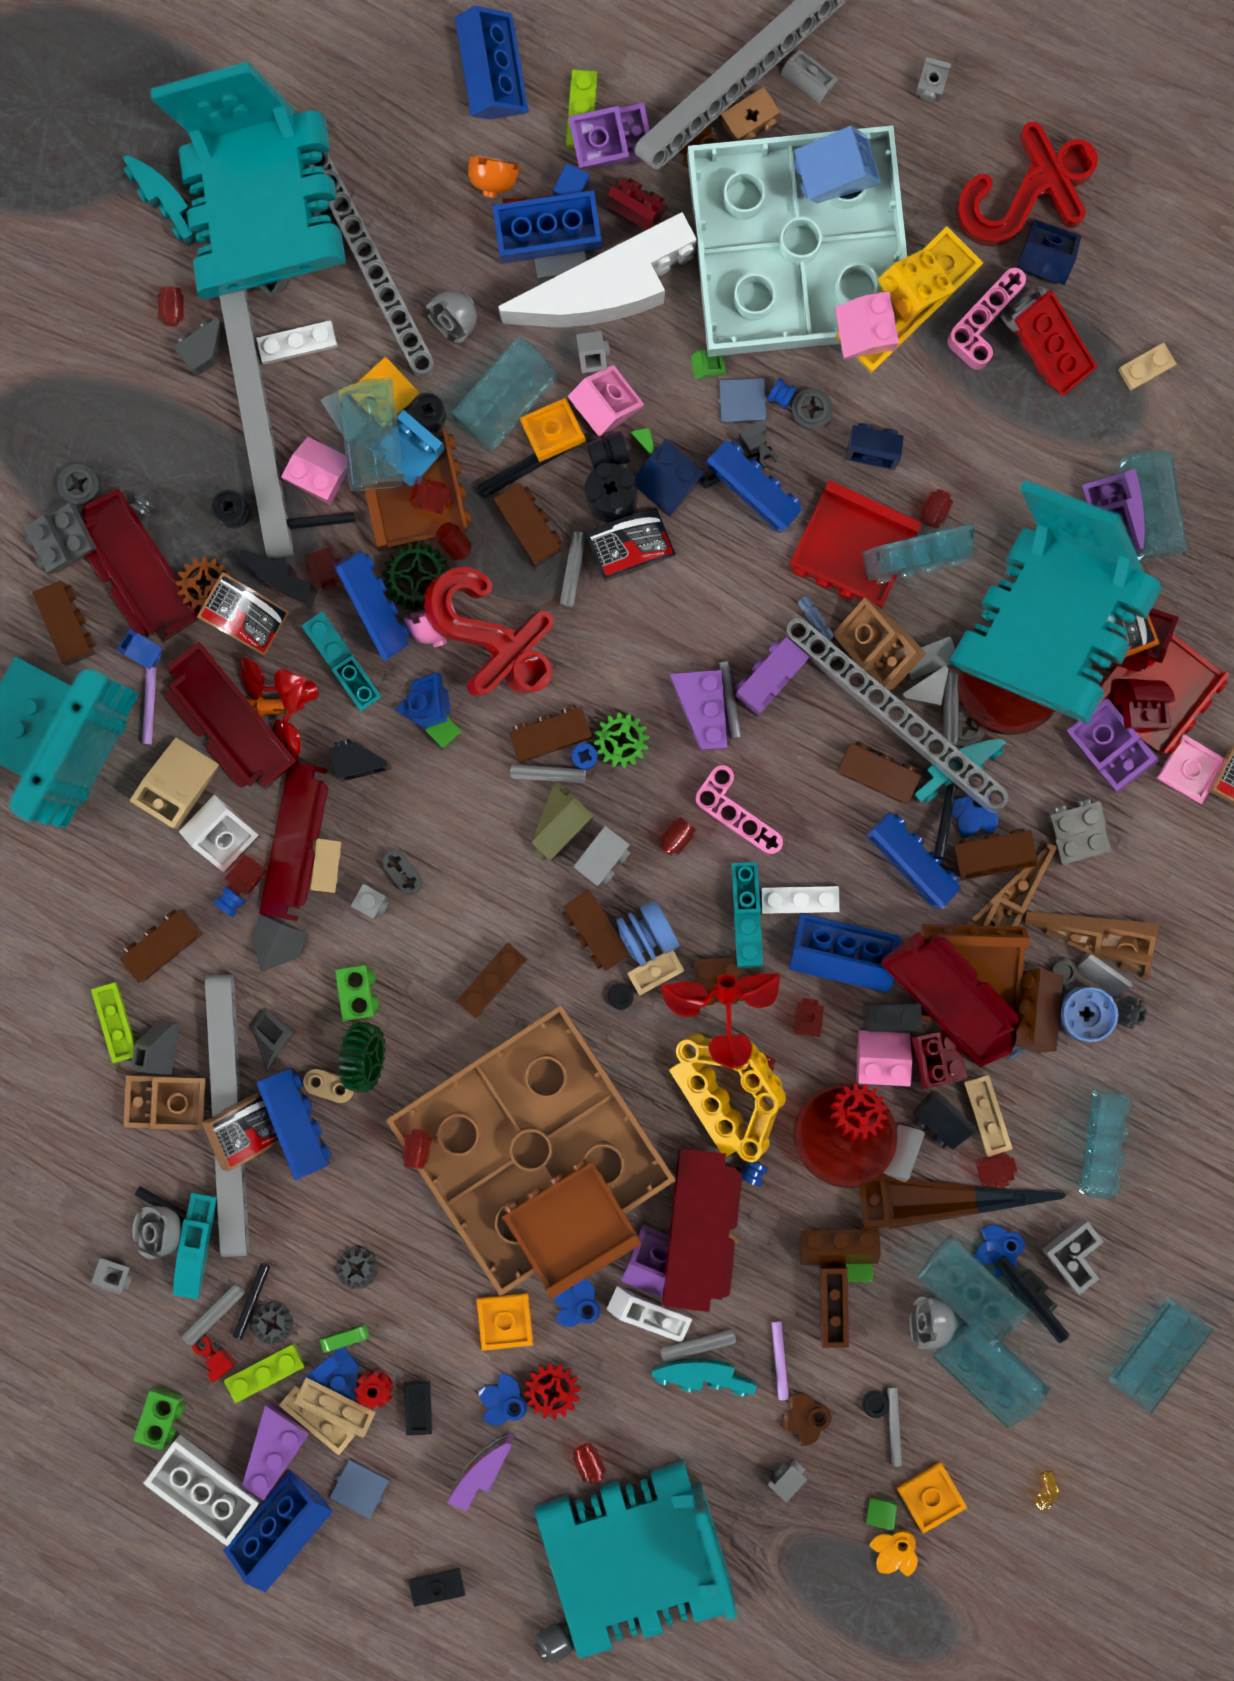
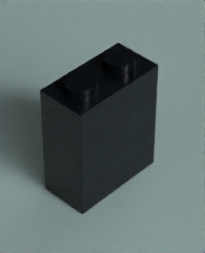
(892, 1016)

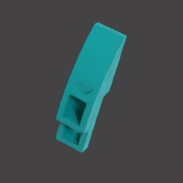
(159, 191)
(341, 660)
(976, 752)
(747, 915)
(193, 1246)
(693, 1372)

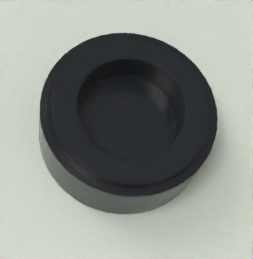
(1066, 968)
(620, 996)
(875, 1404)

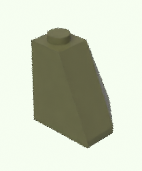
(560, 823)

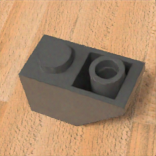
(202, 347)
(156, 1049)

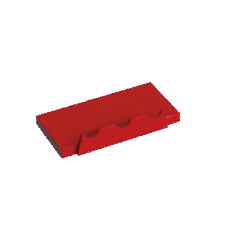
(1054, 344)

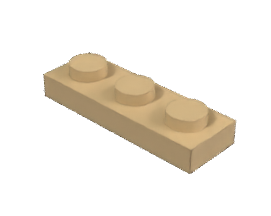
(987, 1115)
(334, 1407)
(329, 1433)

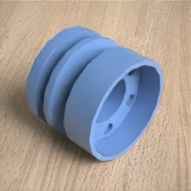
(647, 933)
(1102, 1015)

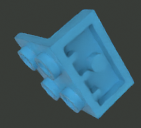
(417, 446)

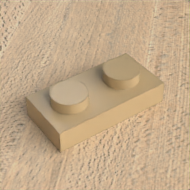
(1147, 366)
(655, 972)

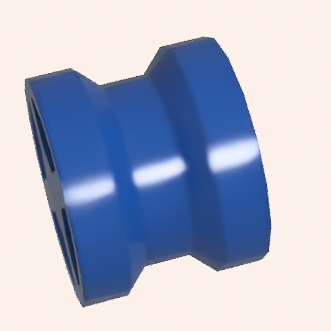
(782, 393)
(586, 762)
(229, 901)
(753, 1172)

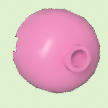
(422, 631)

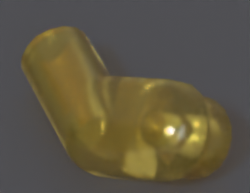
(1048, 1493)

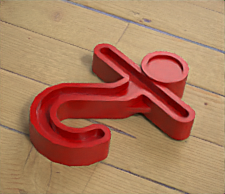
(1047, 175)
(509, 648)

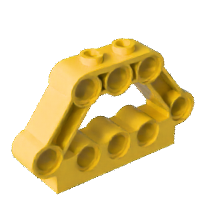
(712, 1116)

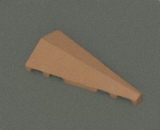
(1012, 901)
(1121, 941)

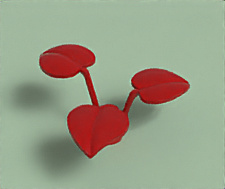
(292, 691)
(688, 997)

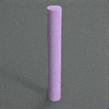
(149, 700)
(779, 1360)

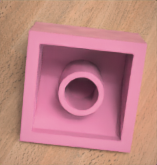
(867, 325)
(605, 400)
(316, 470)
(884, 1058)

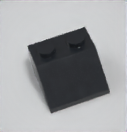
(355, 761)
(943, 1120)

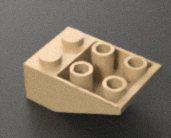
(175, 783)

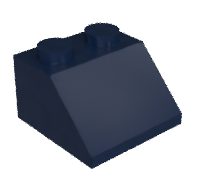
(1049, 252)
(874, 446)
(668, 477)

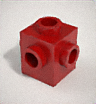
(377, 1380)

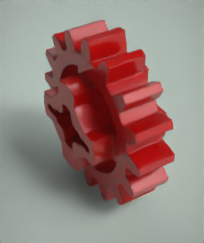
(858, 1100)
(542, 1387)

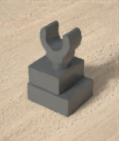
(755, 441)

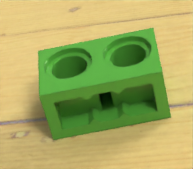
(349, 993)
(154, 1416)

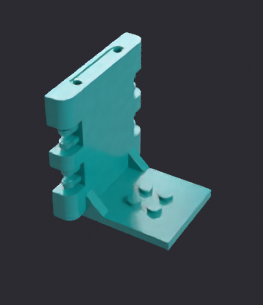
(253, 168)
(1063, 609)
(57, 737)
(636, 1559)

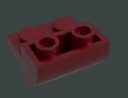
(635, 204)
(1144, 703)
(938, 1059)

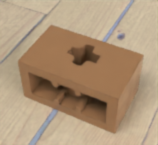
(758, 106)

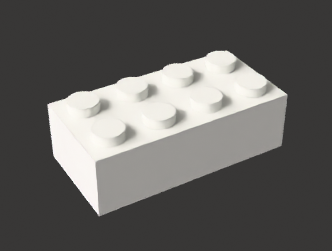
(202, 1490)

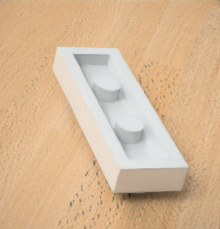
(297, 342)
(800, 899)

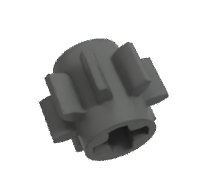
(1131, 1012)

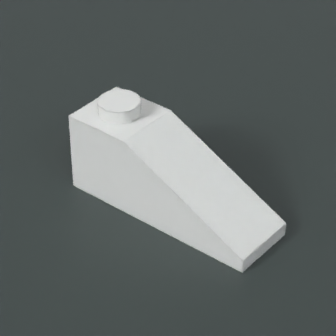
(648, 1314)

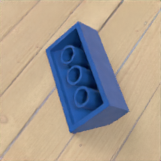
(491, 63)
(547, 227)
(753, 487)
(371, 604)
(913, 861)
(842, 952)
(294, 1124)
(277, 1531)

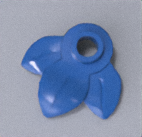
(973, 817)
(996, 1245)
(572, 1303)
(499, 1398)

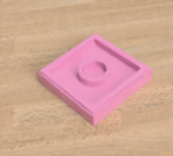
(1190, 769)

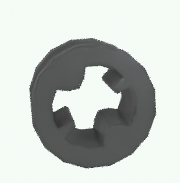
(142, 506)

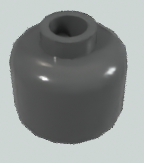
(553, 1643)

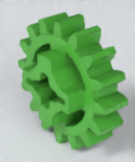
(618, 751)

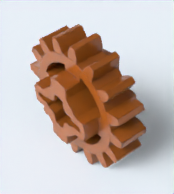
(192, 583)

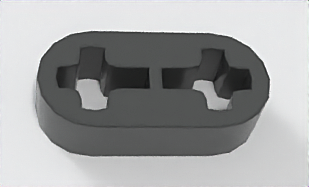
(397, 876)

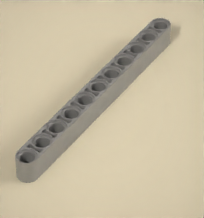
(733, 80)
(385, 283)
(256, 424)
(902, 726)
(224, 1093)

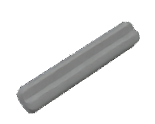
(572, 569)
(950, 708)
(547, 773)
(213, 1314)
(698, 1345)

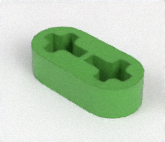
(344, 1337)

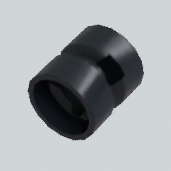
(429, 411)
(610, 450)
(231, 509)

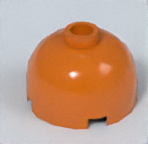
(492, 175)

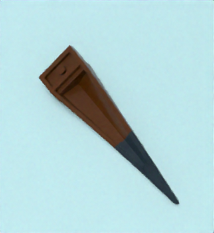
(898, 1204)

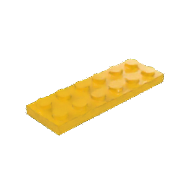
(957, 263)

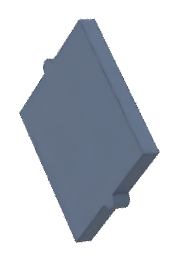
(742, 400)
(359, 1488)

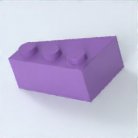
(770, 675)
(704, 707)
(273, 1449)

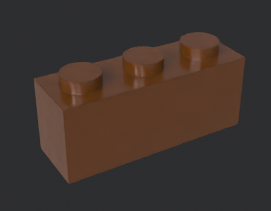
(528, 524)
(65, 622)
(550, 734)
(879, 772)
(995, 854)
(595, 931)
(160, 945)
(492, 979)
(1039, 1010)
(839, 1247)
(834, 1306)

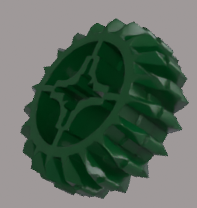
(405, 574)
(361, 1057)

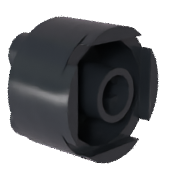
(614, 480)

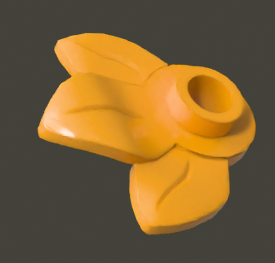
(894, 1556)

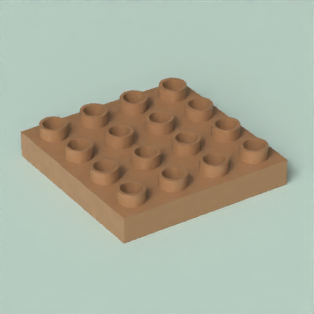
(519, 1123)

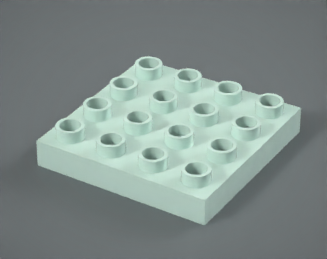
(777, 259)

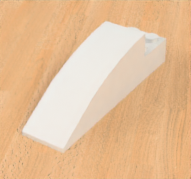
(610, 284)

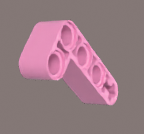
(989, 313)
(741, 814)

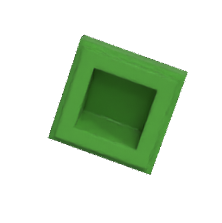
(706, 366)
(644, 440)
(444, 733)
(859, 1272)
(881, 1513)

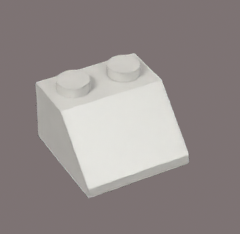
(218, 833)

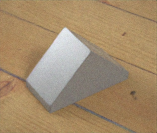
(929, 690)

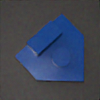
(426, 702)
(337, 1373)

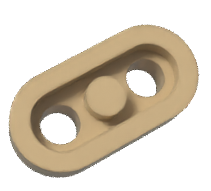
(328, 1086)

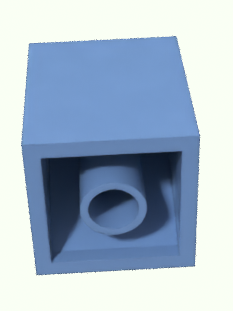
(836, 165)

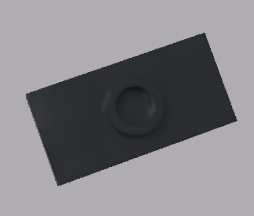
(418, 1407)
(437, 1587)

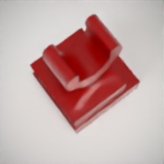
(217, 1362)

